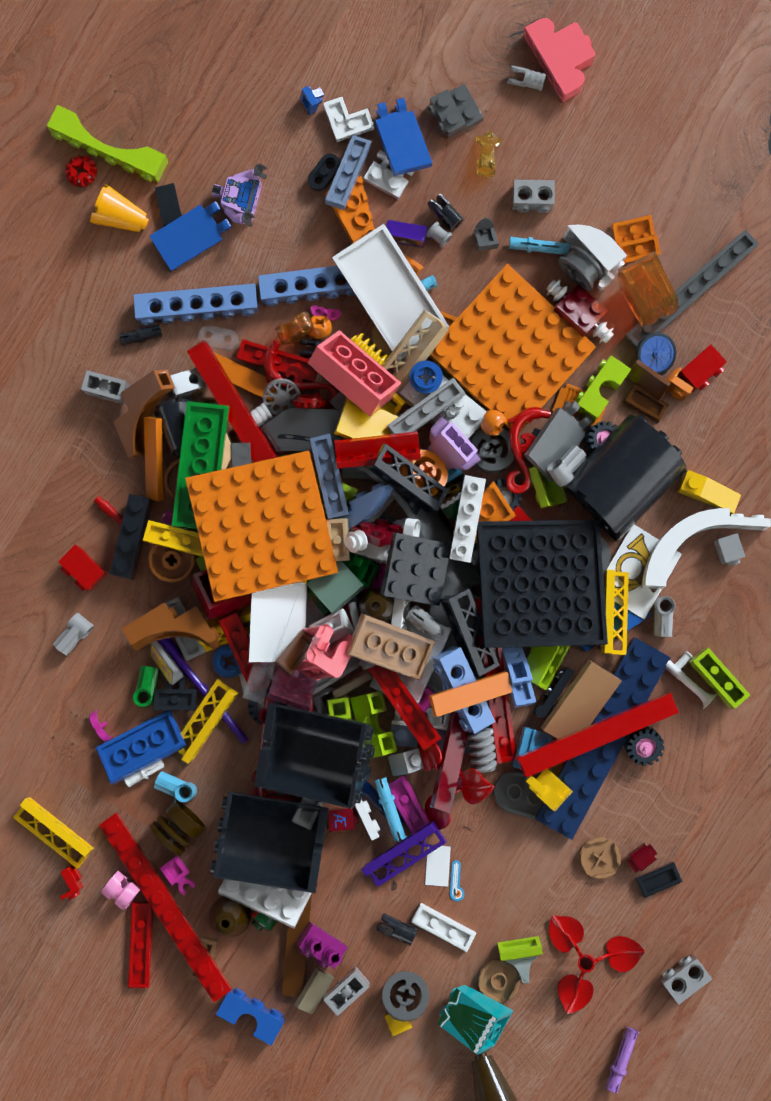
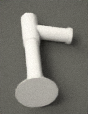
(675, 670)

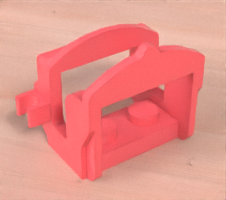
(322, 659)

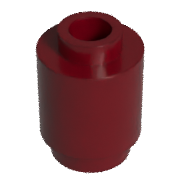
(641, 857)

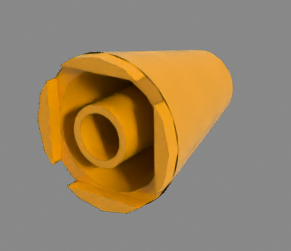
(118, 212)

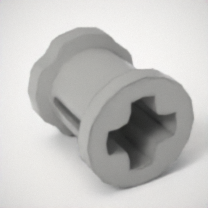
(439, 234)

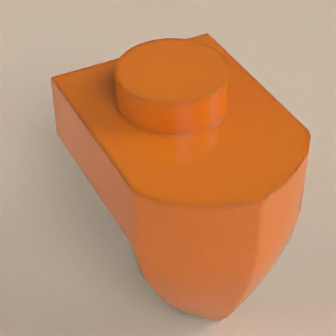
(678, 388)

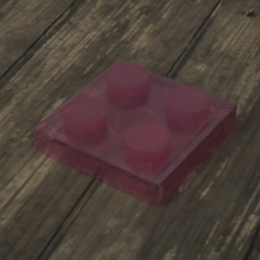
(292, 690)

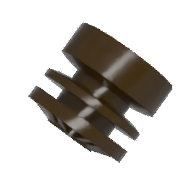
(174, 831)

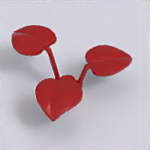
(470, 782)
(578, 992)

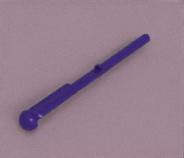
(175, 653)

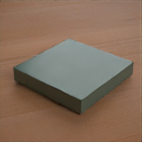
(336, 589)

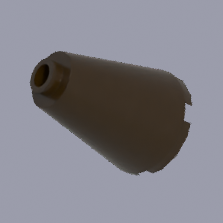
(373, 596)
(230, 917)
(489, 1080)

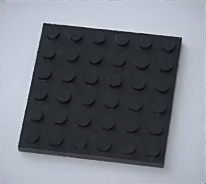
(541, 583)

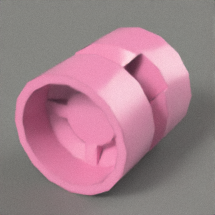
(120, 890)

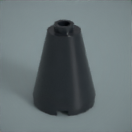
(172, 423)

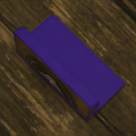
(407, 233)

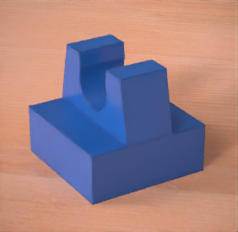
(311, 99)

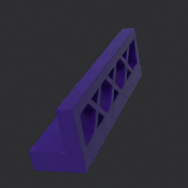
(399, 848)

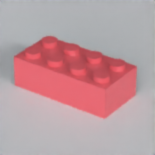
(354, 373)

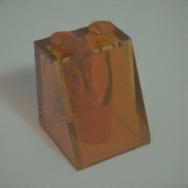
(648, 289)

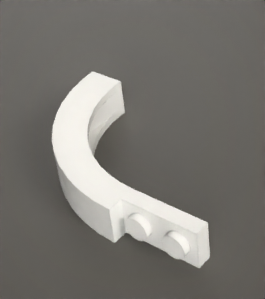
(659, 560)

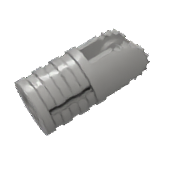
(531, 79)
(427, 625)

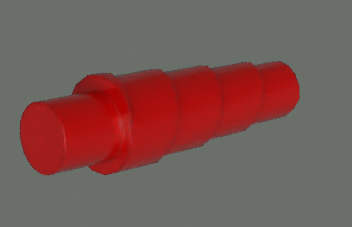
(108, 509)

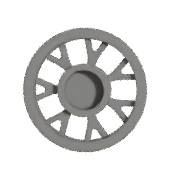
(281, 396)

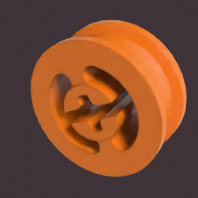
(431, 465)

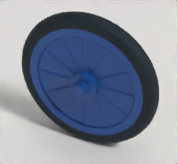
(657, 352)

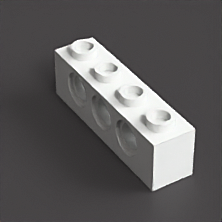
(467, 518)

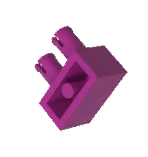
(321, 945)

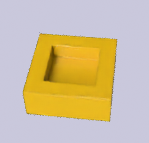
(397, 1026)

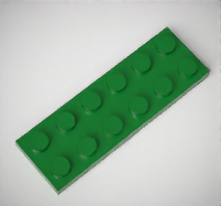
(200, 453)

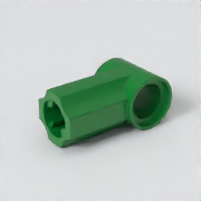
(146, 683)

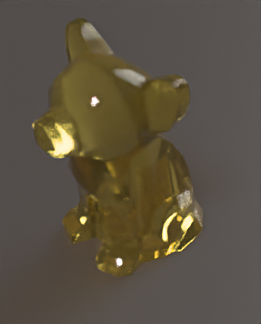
(486, 164)

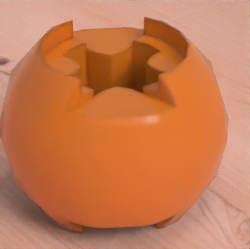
(322, 327)
(493, 422)

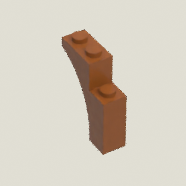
(141, 401)
(165, 623)

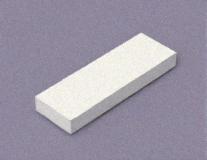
(443, 927)

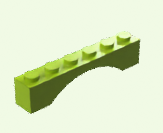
(144, 161)

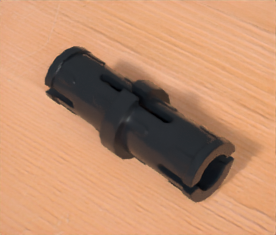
(140, 335)

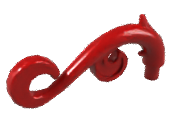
(269, 362)
(517, 421)

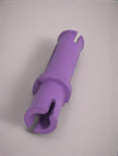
(618, 1068)

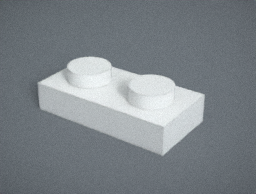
(371, 825)

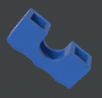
(268, 1021)

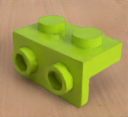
(548, 493)

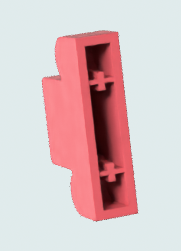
(561, 55)

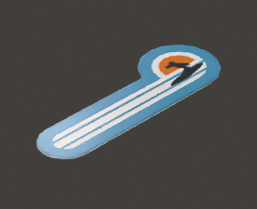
(456, 891)

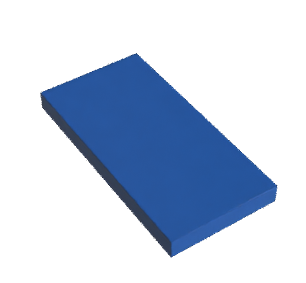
(141, 747)

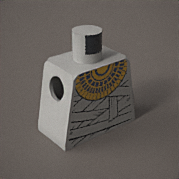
(187, 385)

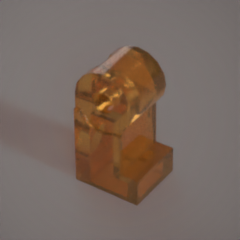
(295, 329)

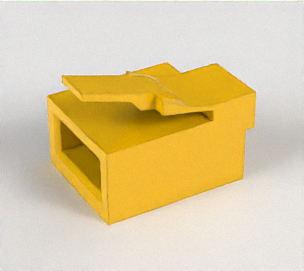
(549, 789)

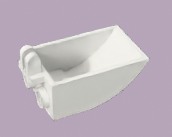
(600, 247)

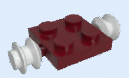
(580, 310)
(376, 533)

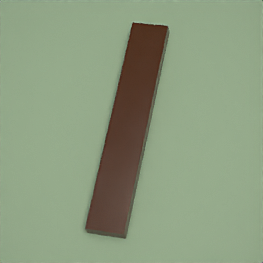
(294, 960)

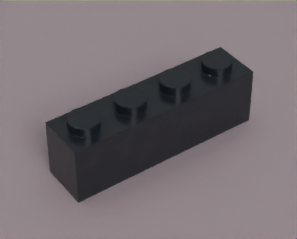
(131, 537)

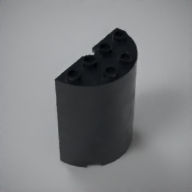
(626, 475)
(314, 755)
(264, 844)

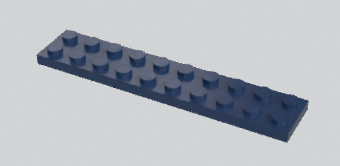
(585, 773)

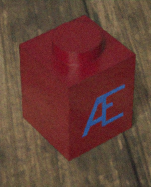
(342, 819)

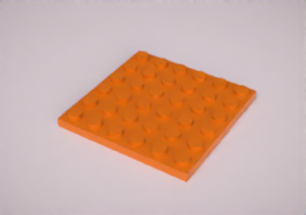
(511, 347)
(261, 525)

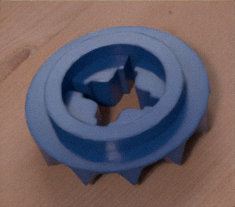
(433, 371)
(219, 663)

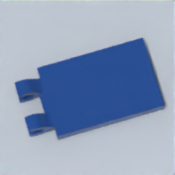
(401, 139)
(189, 235)

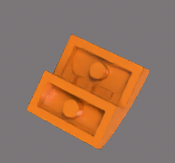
(636, 237)

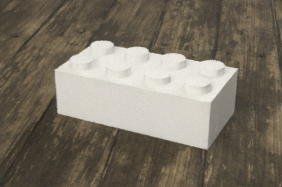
(470, 412)

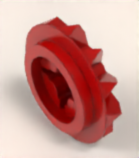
(83, 179)
(309, 401)

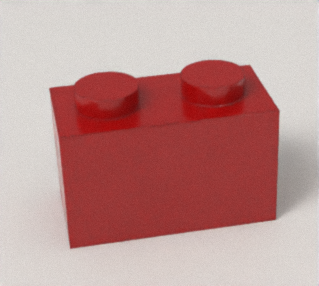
(702, 367)
(82, 568)

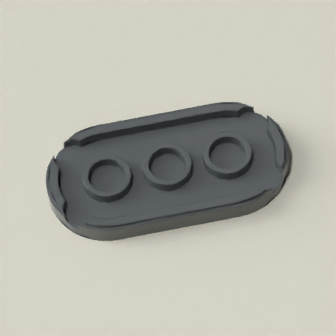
(515, 793)

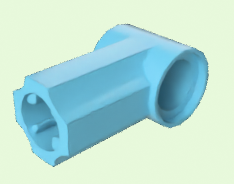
(173, 786)

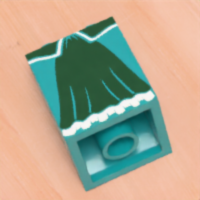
(474, 1018)

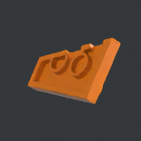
(494, 506)

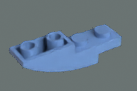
(367, 504)
(519, 676)

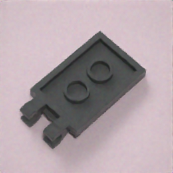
(557, 437)

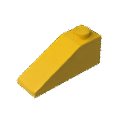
(708, 491)

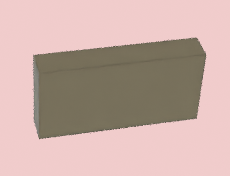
(352, 685)
(314, 991)

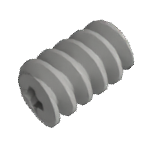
(483, 750)

